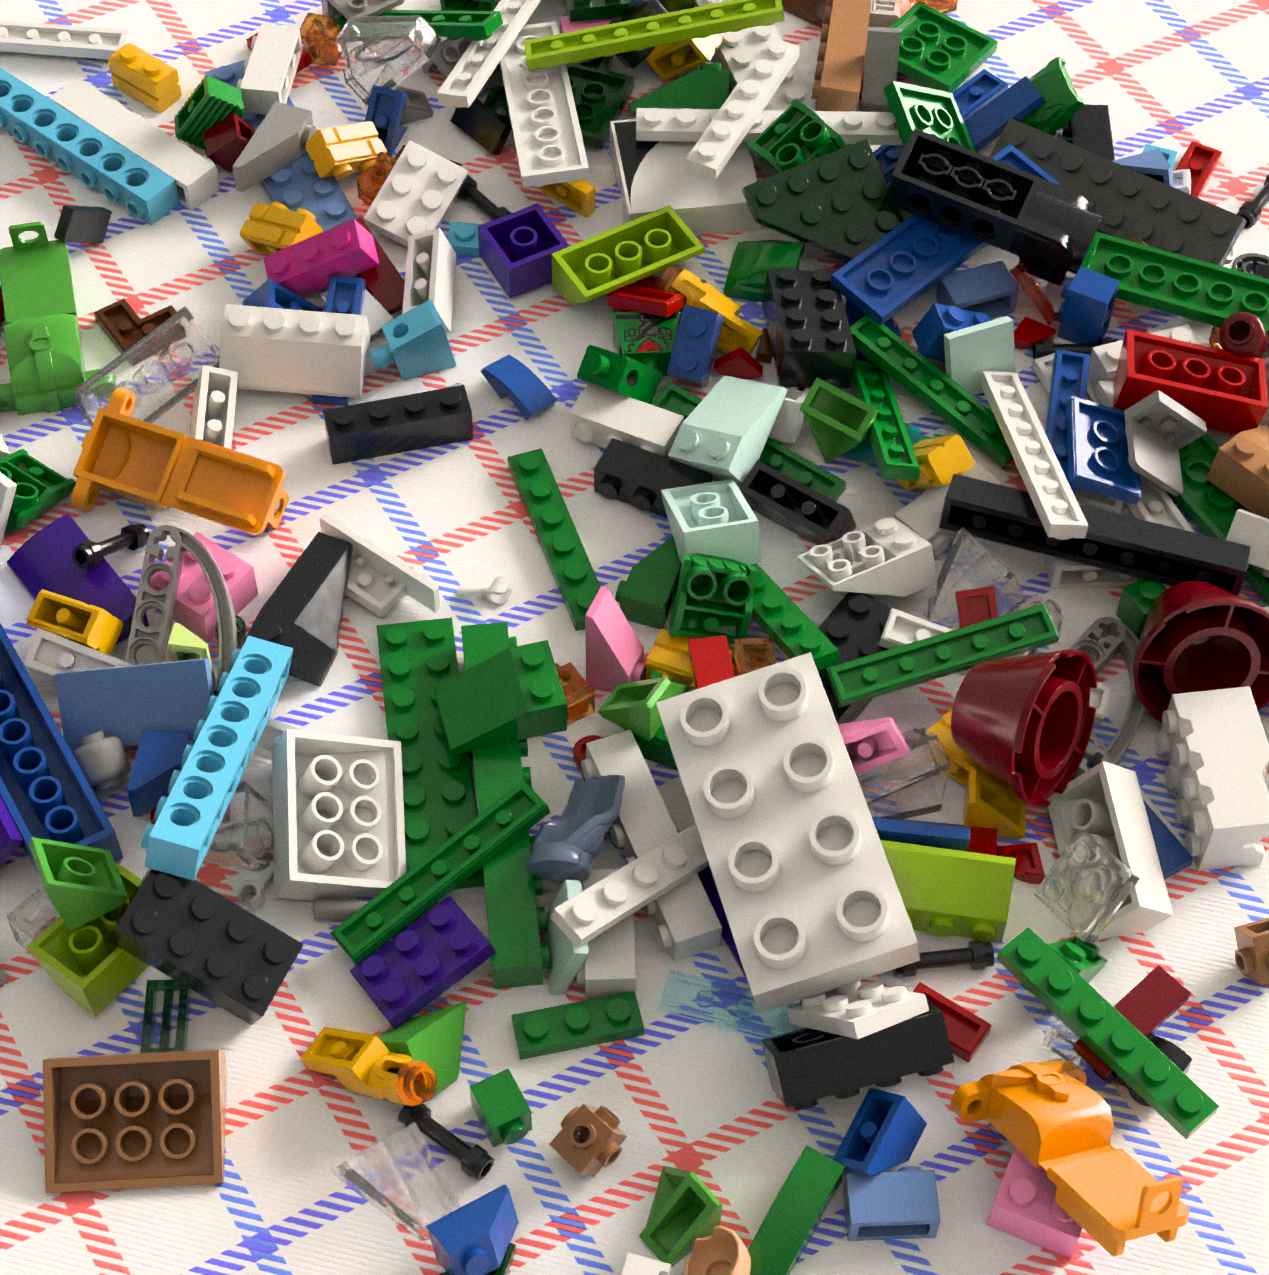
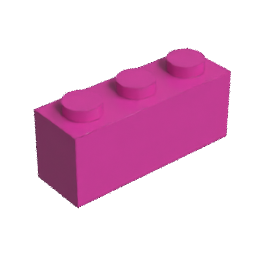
(310, 263)

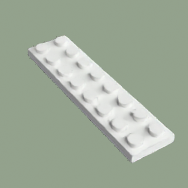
(542, 116)

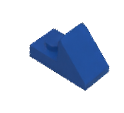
(386, 112)

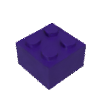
(520, 249)

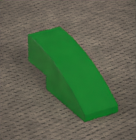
(795, 1213)

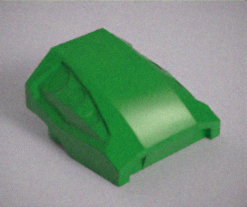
(1060, 98)
(795, 139)
(750, 266)
(36, 488)
(713, 597)

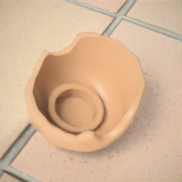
(719, 1254)

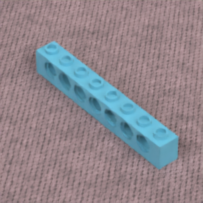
(85, 151)
(217, 760)

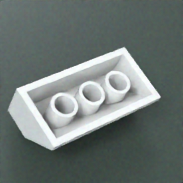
(295, 350)
(1112, 810)

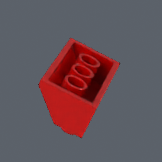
(1208, 381)

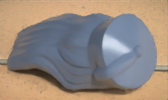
(573, 840)

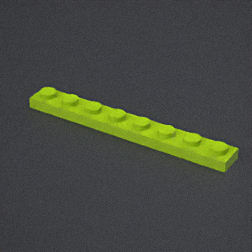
(651, 31)

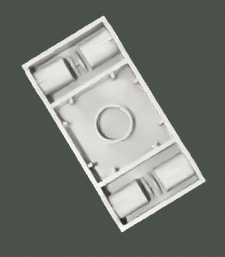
(787, 833)

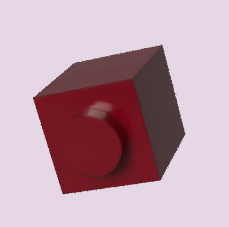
(227, 140)

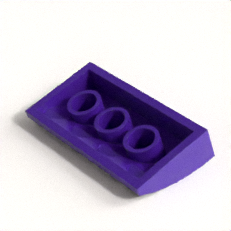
(48, 565)

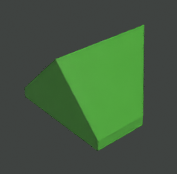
(836, 419)
(635, 707)
(433, 1040)
(679, 1214)

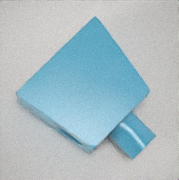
(415, 343)

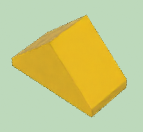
(992, 806)

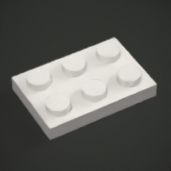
(415, 194)
(857, 1009)

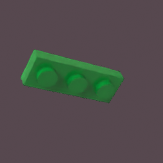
(577, 1025)

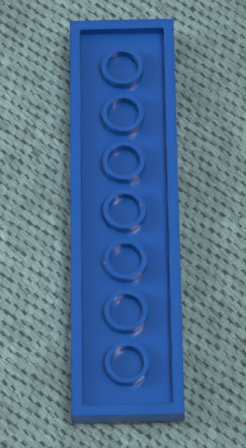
(913, 257)

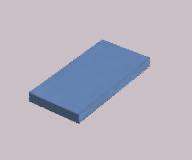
(133, 699)

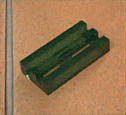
(168, 987)

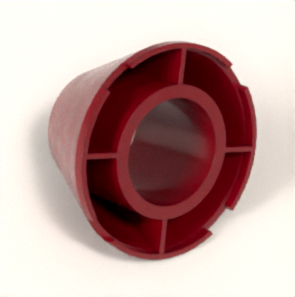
(1230, 659)
(1027, 721)

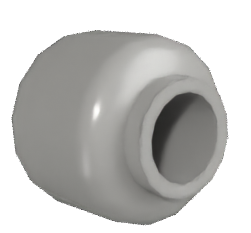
(102, 760)

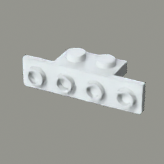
(377, 577)

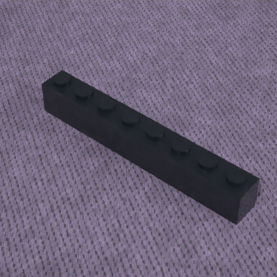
(1110, 543)

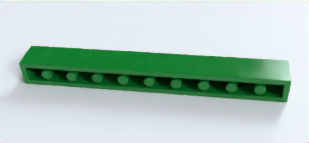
(509, 887)

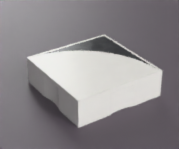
(655, 177)

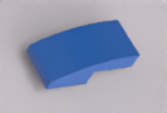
(520, 384)

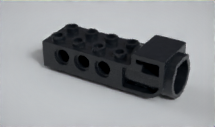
(994, 204)

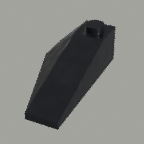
(308, 608)

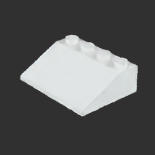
(336, 815)

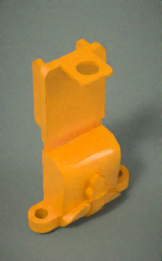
(175, 471)
(1069, 1134)

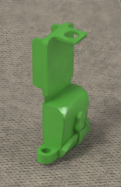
(40, 324)

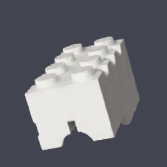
(1220, 774)

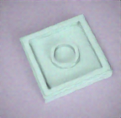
(979, 349)
(564, 956)

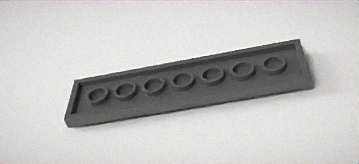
(1129, 199)

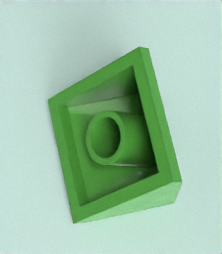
(78, 880)

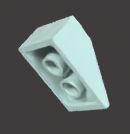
(728, 428)
(713, 521)

